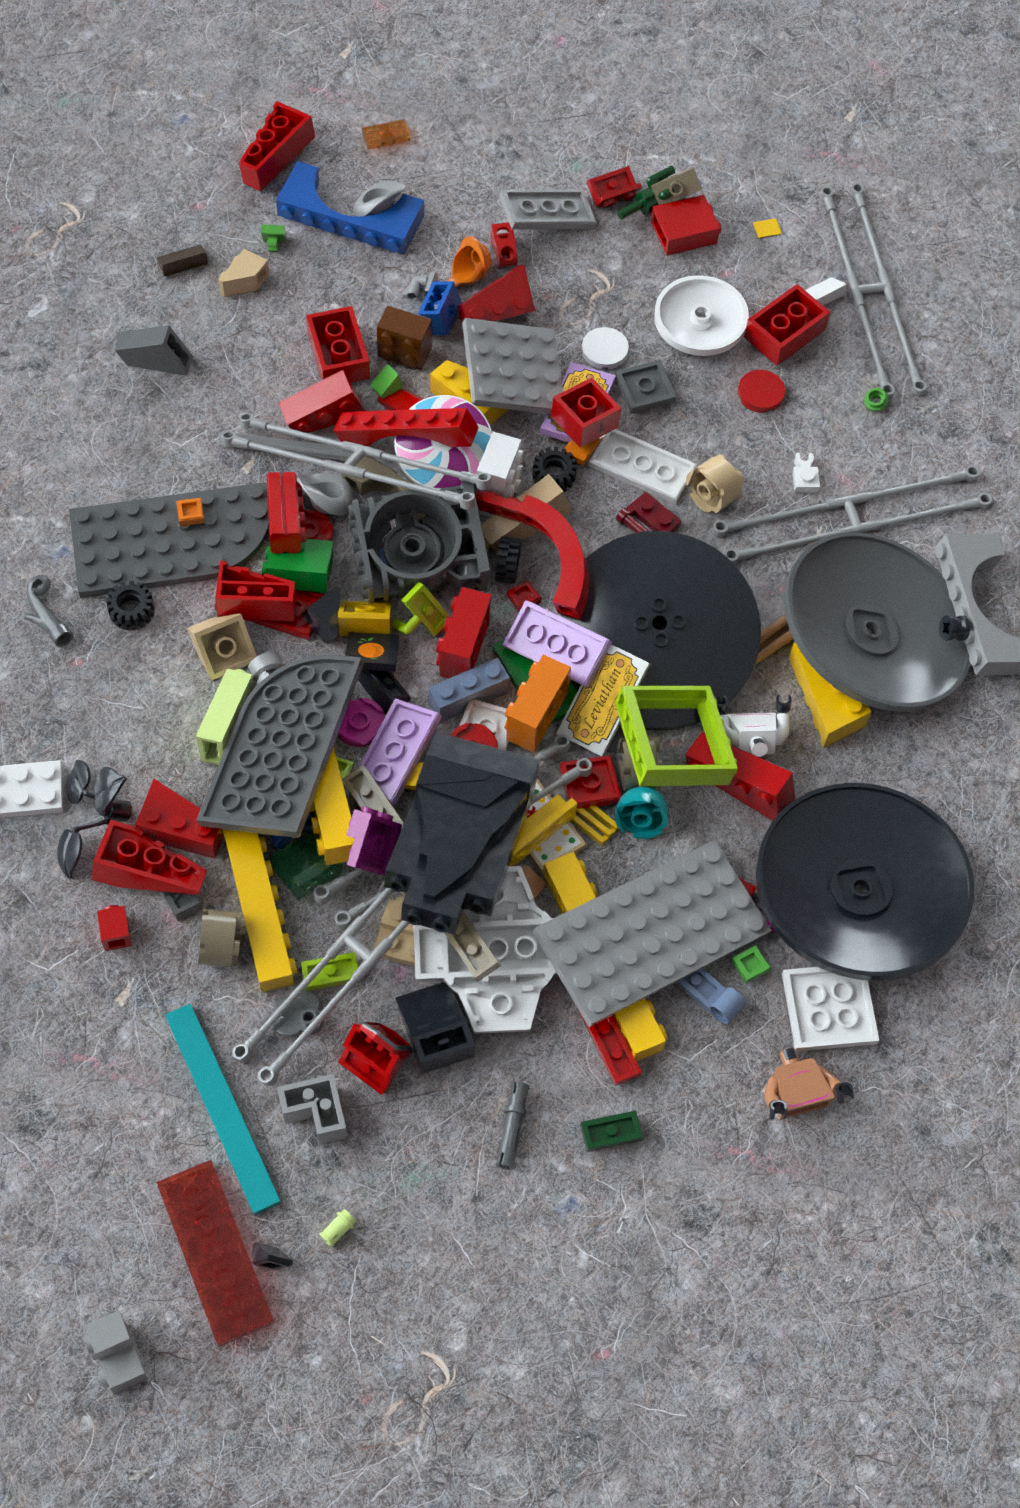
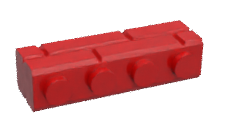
(285, 512)

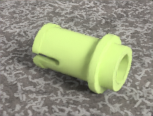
(338, 1227)

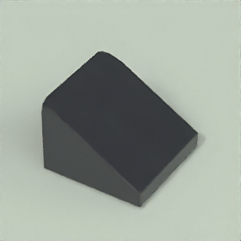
(269, 1257)

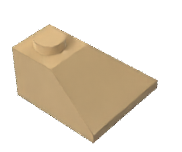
(222, 644)

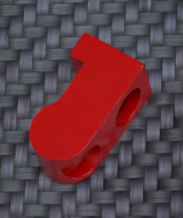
(504, 245)

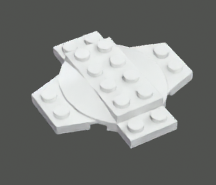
(511, 993)

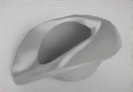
(378, 198)
(327, 492)

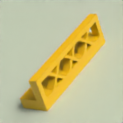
(543, 825)

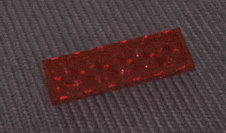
(215, 1253)

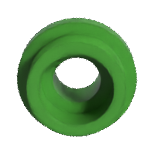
(873, 394)

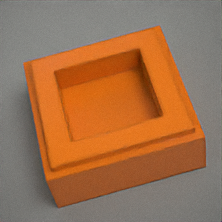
(190, 511)

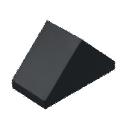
(324, 615)

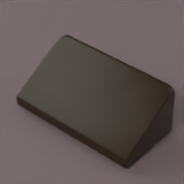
(182, 260)

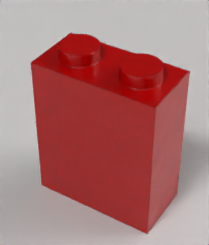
(685, 224)

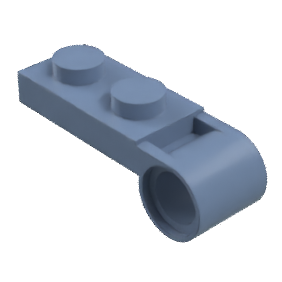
(713, 996)

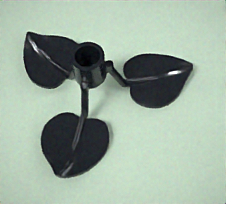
(106, 788)

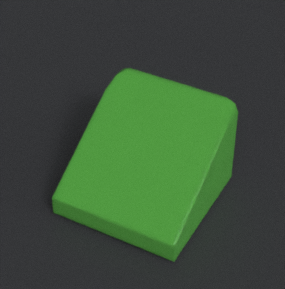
(386, 382)

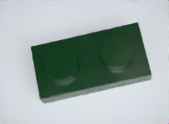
(611, 1131)

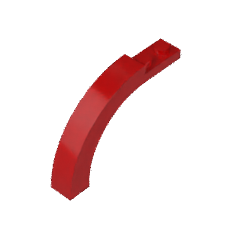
(574, 577)

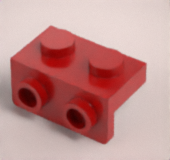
(613, 186)

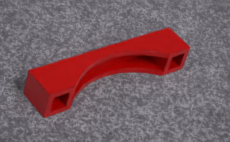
(447, 426)

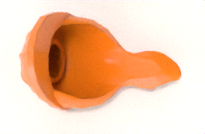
(470, 262)

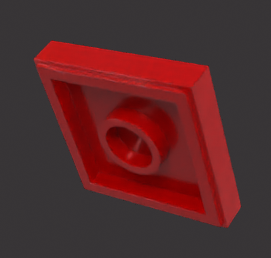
(598, 788)

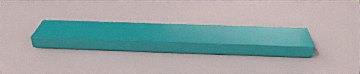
(222, 1110)

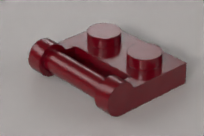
(650, 513)

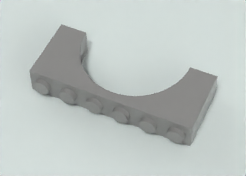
(960, 557)

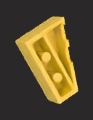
(454, 381)

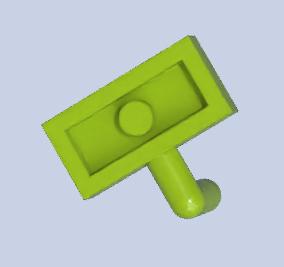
(425, 611)

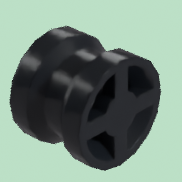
(954, 628)

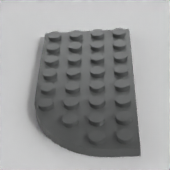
(149, 546)
(281, 747)

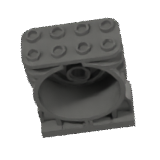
(405, 569)

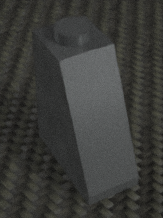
(154, 350)

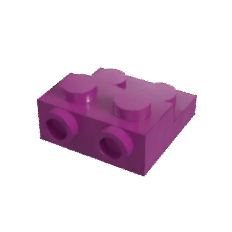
(374, 839)

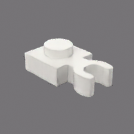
(804, 476)

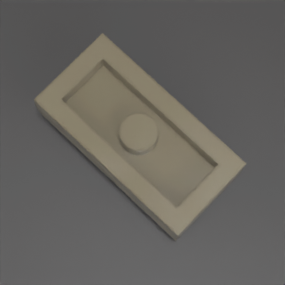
(683, 184)

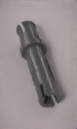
(515, 1112)

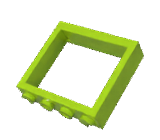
(675, 697)

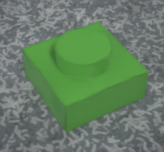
(750, 964)

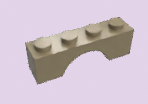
(368, 485)

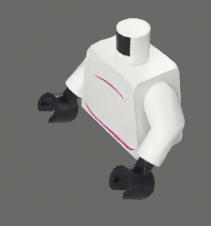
(757, 731)

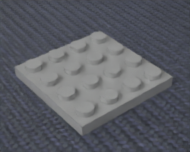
(512, 365)

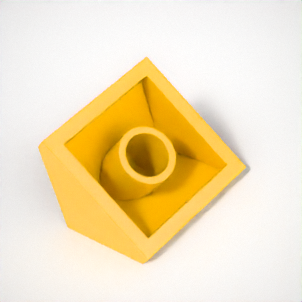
(364, 617)

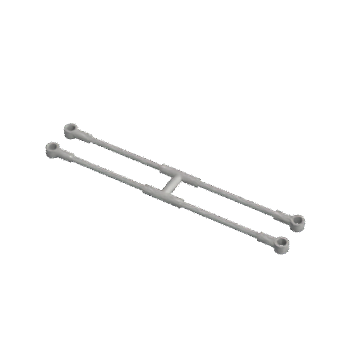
(885, 286)
(466, 499)
(848, 503)
(342, 881)
(346, 939)

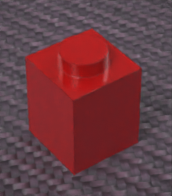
(114, 927)

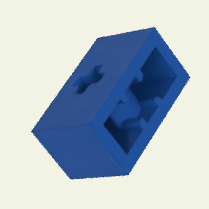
(441, 306)

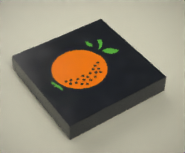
(377, 651)

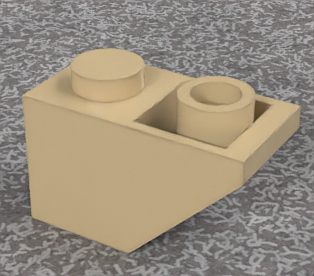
(244, 274)

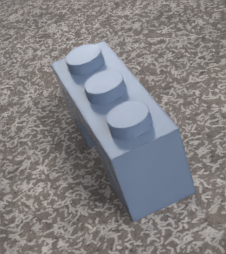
(451, 695)

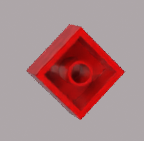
(585, 412)

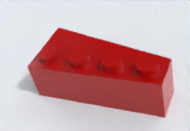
(276, 145)
(756, 783)

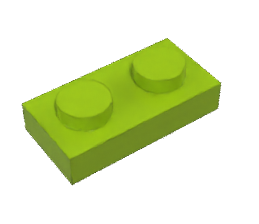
(333, 974)

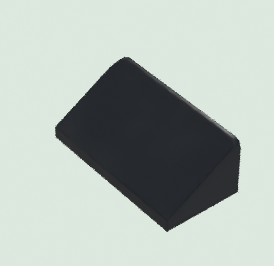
(383, 688)

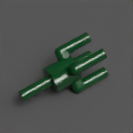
(646, 199)

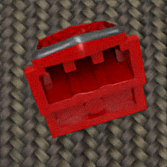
(374, 1054)

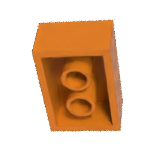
(537, 703)

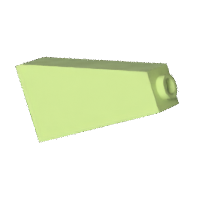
(222, 714)

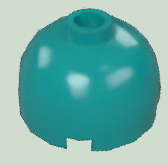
(642, 812)

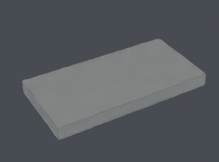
(548, 209)

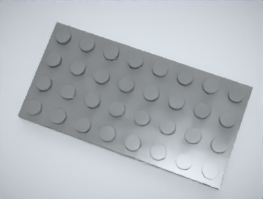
(651, 932)

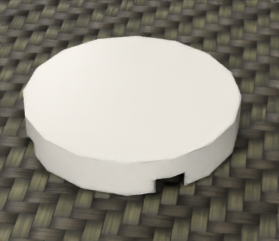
(605, 348)

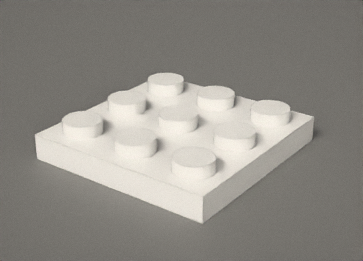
(828, 1010)

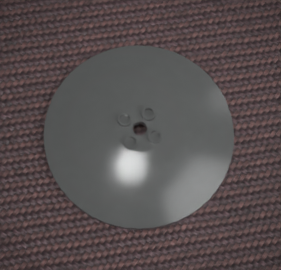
(896, 593)

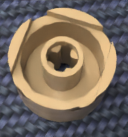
(715, 484)

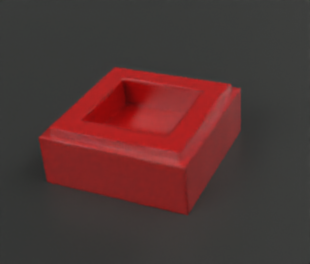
(523, 592)

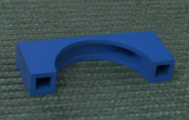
(388, 230)

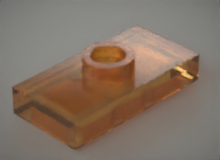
(386, 134)

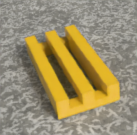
(594, 822)

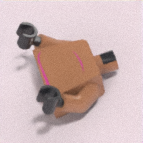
(802, 1087)

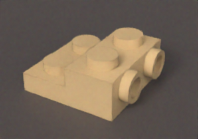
(403, 945)

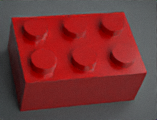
(786, 324)
(338, 344)
(464, 632)

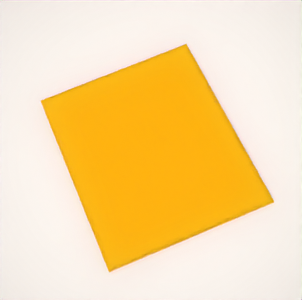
(767, 228)

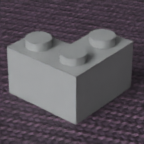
(316, 1100)
(114, 1347)

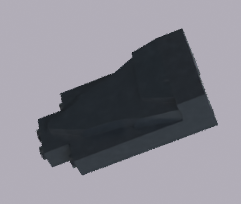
(460, 831)

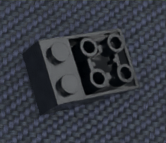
(435, 1027)

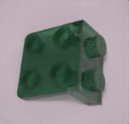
(302, 867)

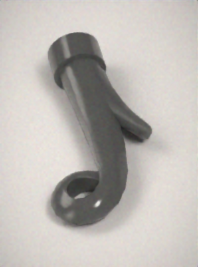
(58, 632)

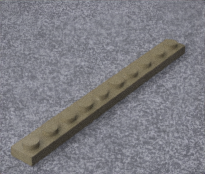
(466, 939)

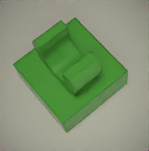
(273, 236)

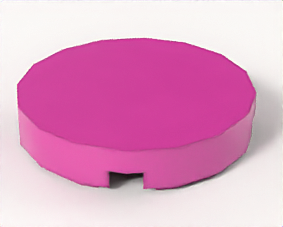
(361, 722)

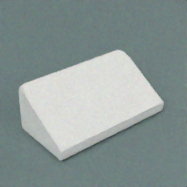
(827, 290)

